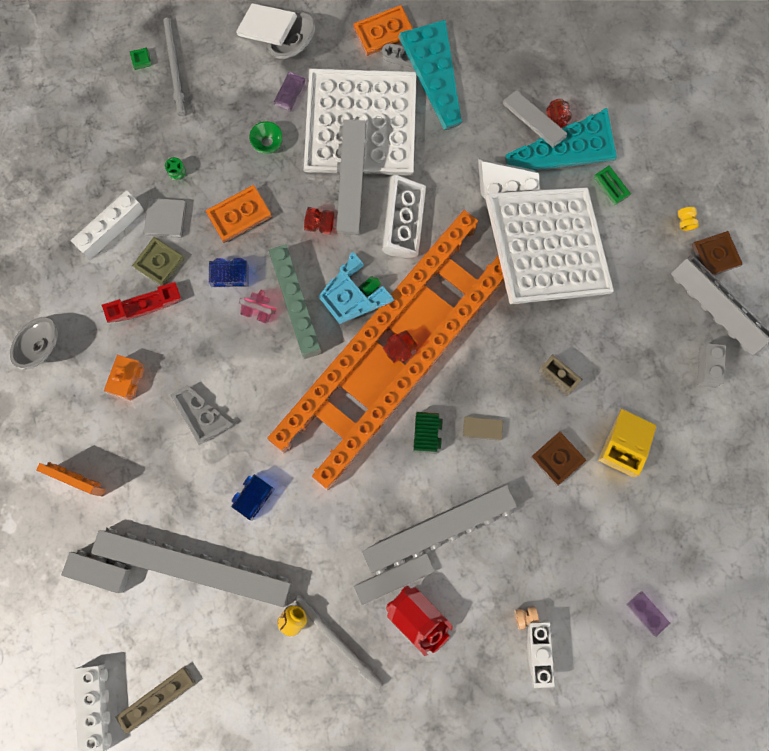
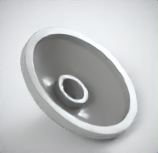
(297, 38)
(34, 343)

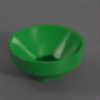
(266, 130)

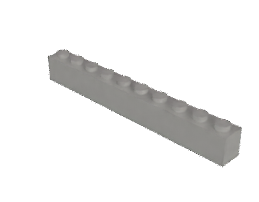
(192, 568)

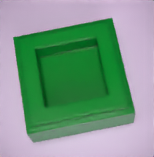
(140, 58)

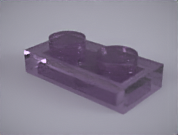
(648, 614)

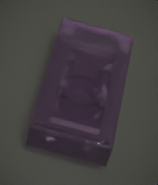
(289, 91)

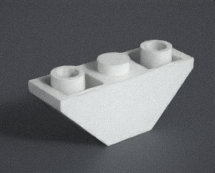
(540, 655)

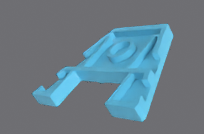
(345, 298)

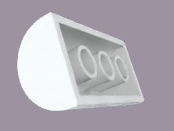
(403, 218)

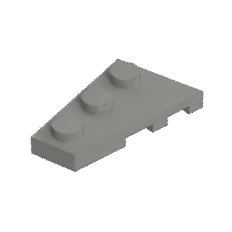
(199, 415)

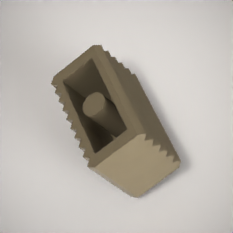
(559, 375)

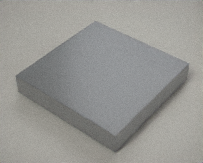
(165, 217)

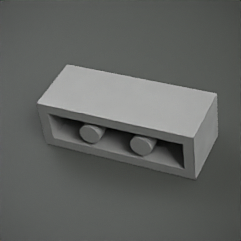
(96, 571)

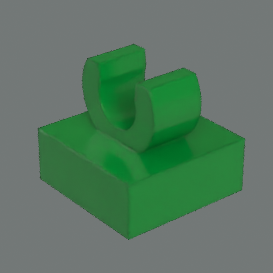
(369, 286)

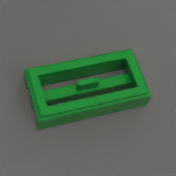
(602, 175)

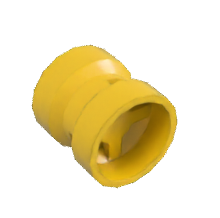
(687, 216)

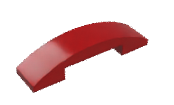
(141, 305)

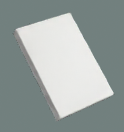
(266, 24)

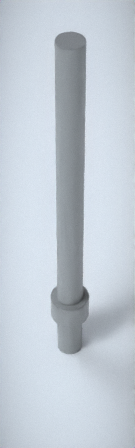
(178, 96)
(365, 670)

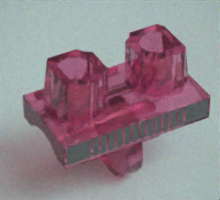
(249, 305)

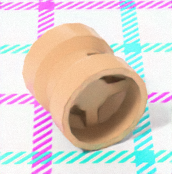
(524, 617)

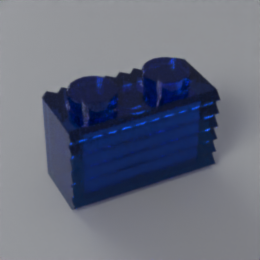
(229, 273)
(252, 497)

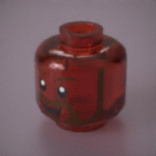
(559, 112)

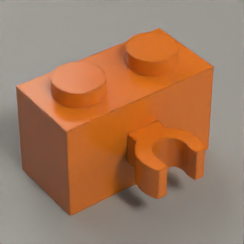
(124, 377)

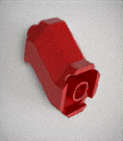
(419, 620)

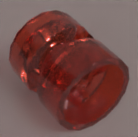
(319, 220)

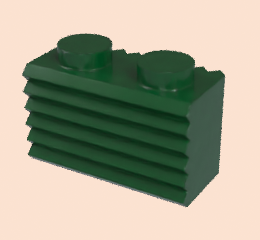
(426, 432)

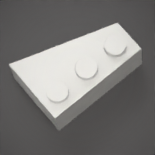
(506, 178)

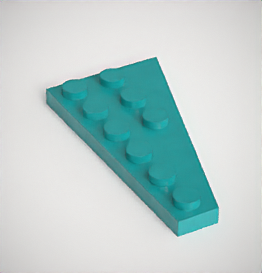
(432, 61)
(585, 143)

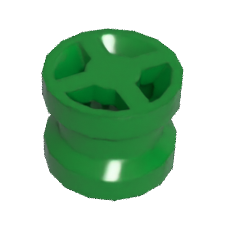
(175, 164)

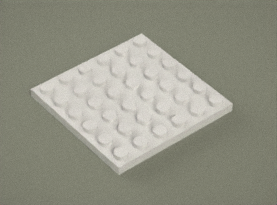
(379, 98)
(548, 245)

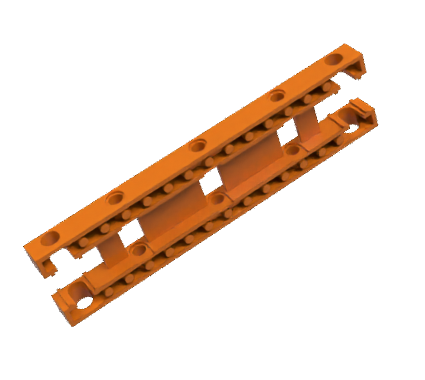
(367, 370)

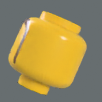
(292, 620)

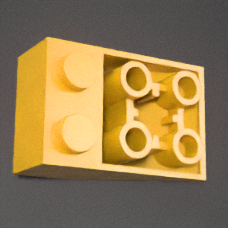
(628, 443)

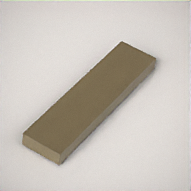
(155, 700)

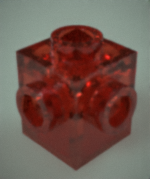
(400, 346)

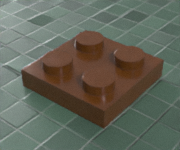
(717, 253)
(558, 458)

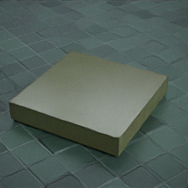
(158, 261)

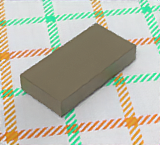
(482, 428)

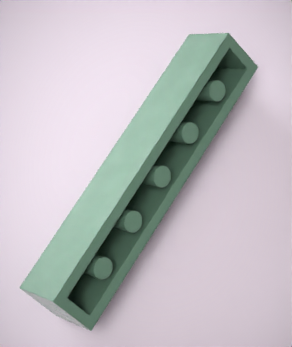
(295, 301)

